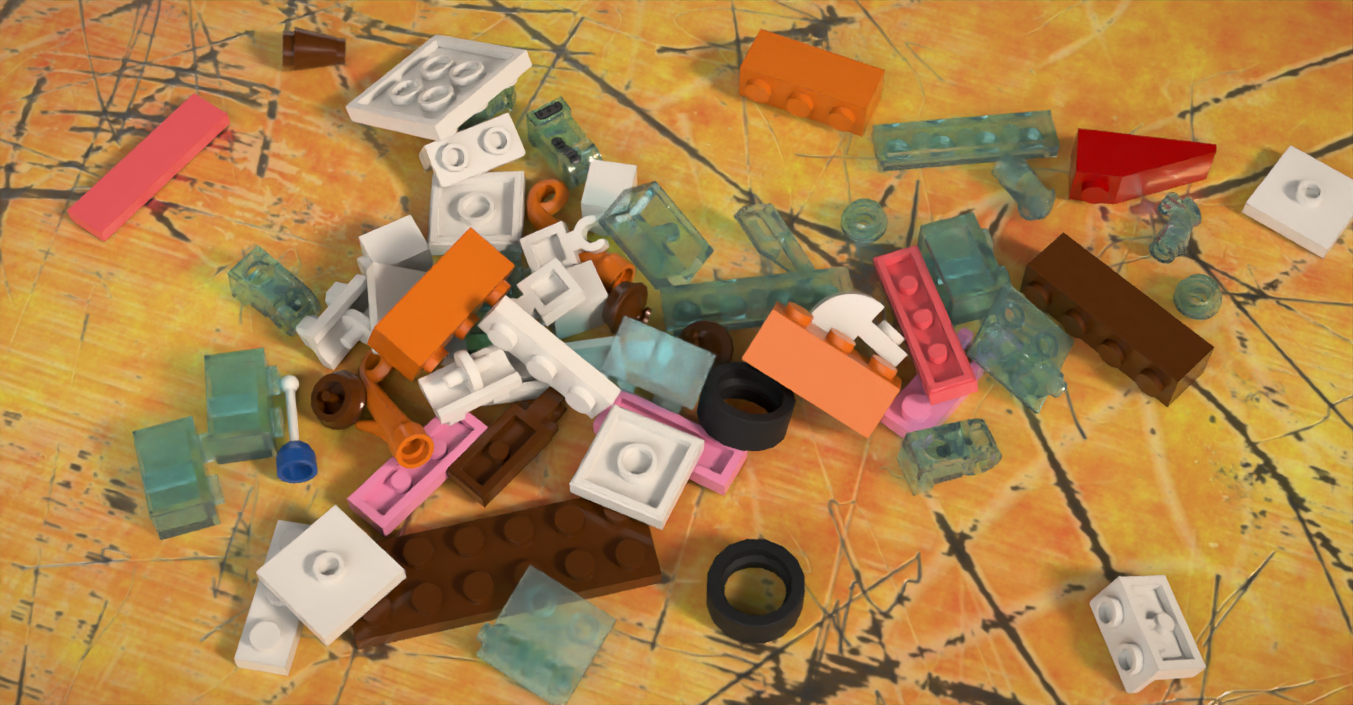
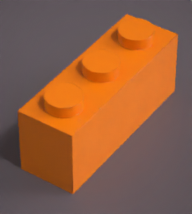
(811, 82)
(442, 306)
(823, 367)

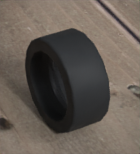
(740, 428)
(755, 554)

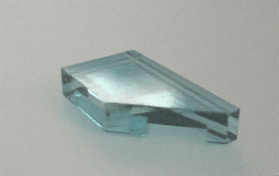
(772, 237)

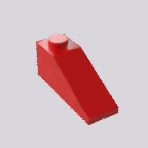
(1129, 166)

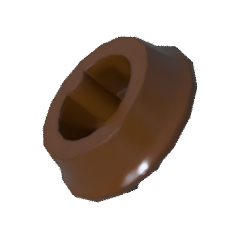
(626, 300)
(710, 337)
(338, 399)

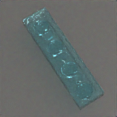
(964, 140)
(747, 300)

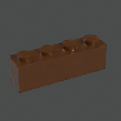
(1115, 319)

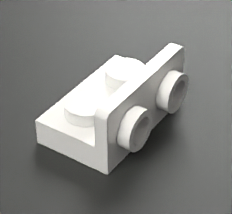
(473, 151)
(1145, 631)

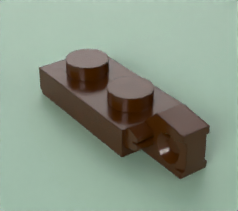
(507, 446)

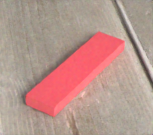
(148, 167)
(925, 325)

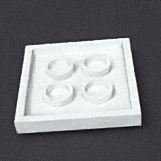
(439, 87)

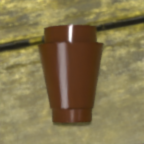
(311, 49)

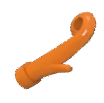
(610, 267)
(405, 438)

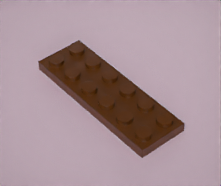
(473, 567)

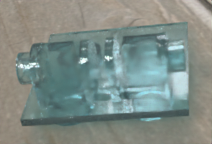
(1021, 349)
(545, 637)

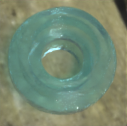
(864, 211)
(1199, 287)

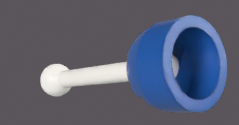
(295, 459)

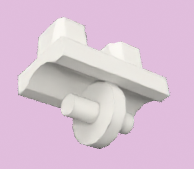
(340, 324)
(469, 383)

